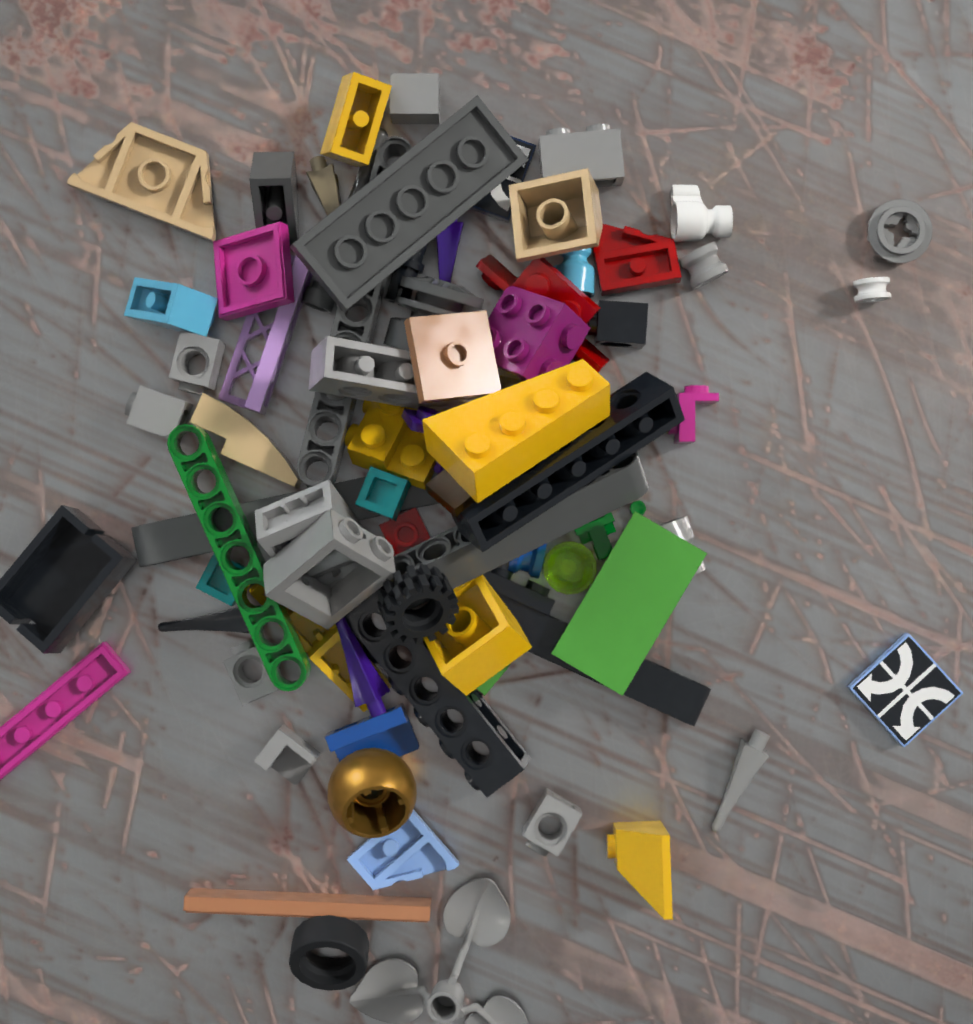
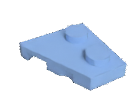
(402, 855)

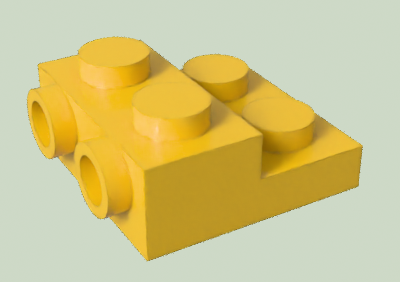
(389, 444)

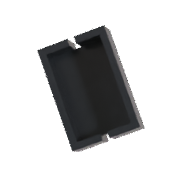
(61, 579)

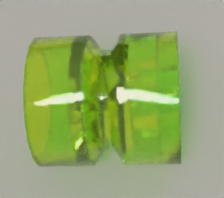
(569, 567)

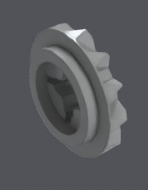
(915, 223)

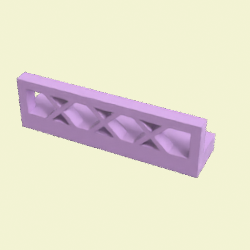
(274, 351)

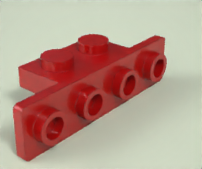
(547, 281)

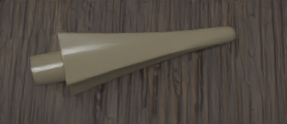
(324, 183)

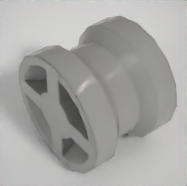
(703, 265)

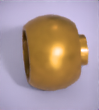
(372, 792)

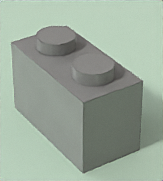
(594, 149)

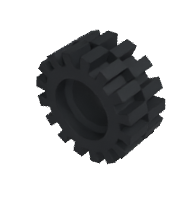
(413, 587)

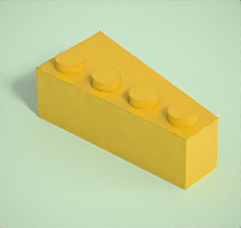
(516, 427)

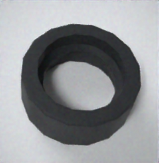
(325, 972)

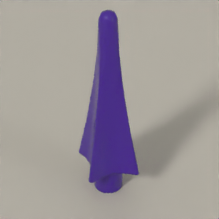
(447, 250)
(365, 680)

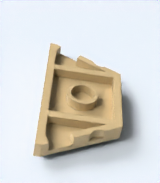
(154, 179)

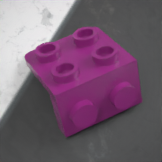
(534, 333)

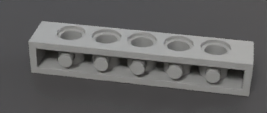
(374, 374)

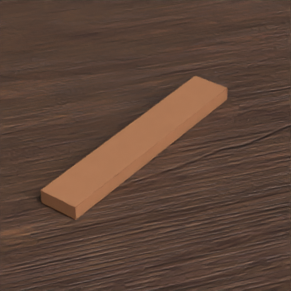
(307, 904)

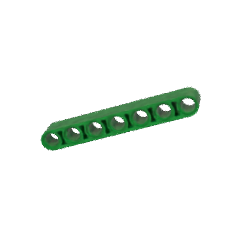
(222, 544)

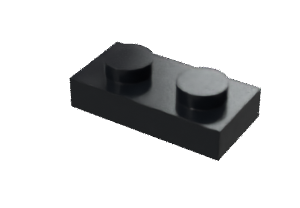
(531, 595)

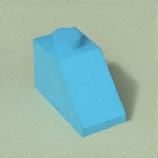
(171, 306)

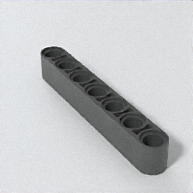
(464, 561)

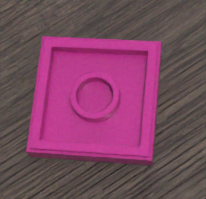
(253, 271)

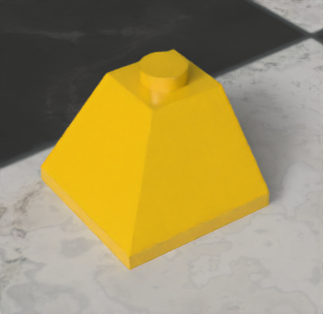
(644, 860)

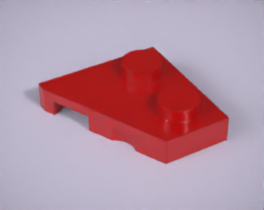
(634, 260)

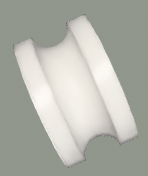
(872, 289)

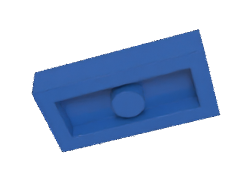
(388, 732)

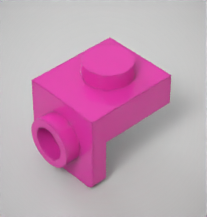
(694, 394)

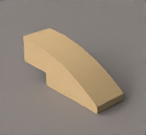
(244, 440)

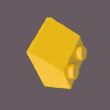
(480, 640)

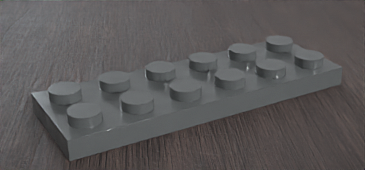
(409, 203)

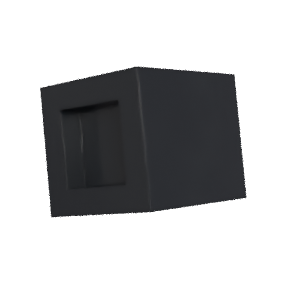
(619, 324)

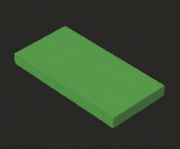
(629, 603)

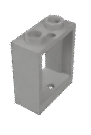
(292, 515)
(325, 606)

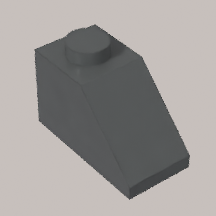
(275, 190)

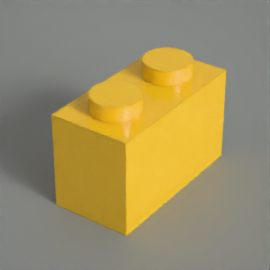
(355, 119)

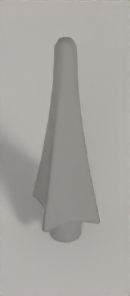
(748, 762)

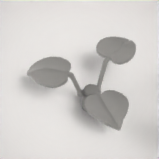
(391, 985)

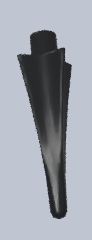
(226, 620)

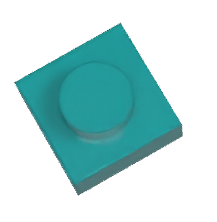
(383, 493)
(214, 582)

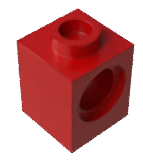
(405, 531)

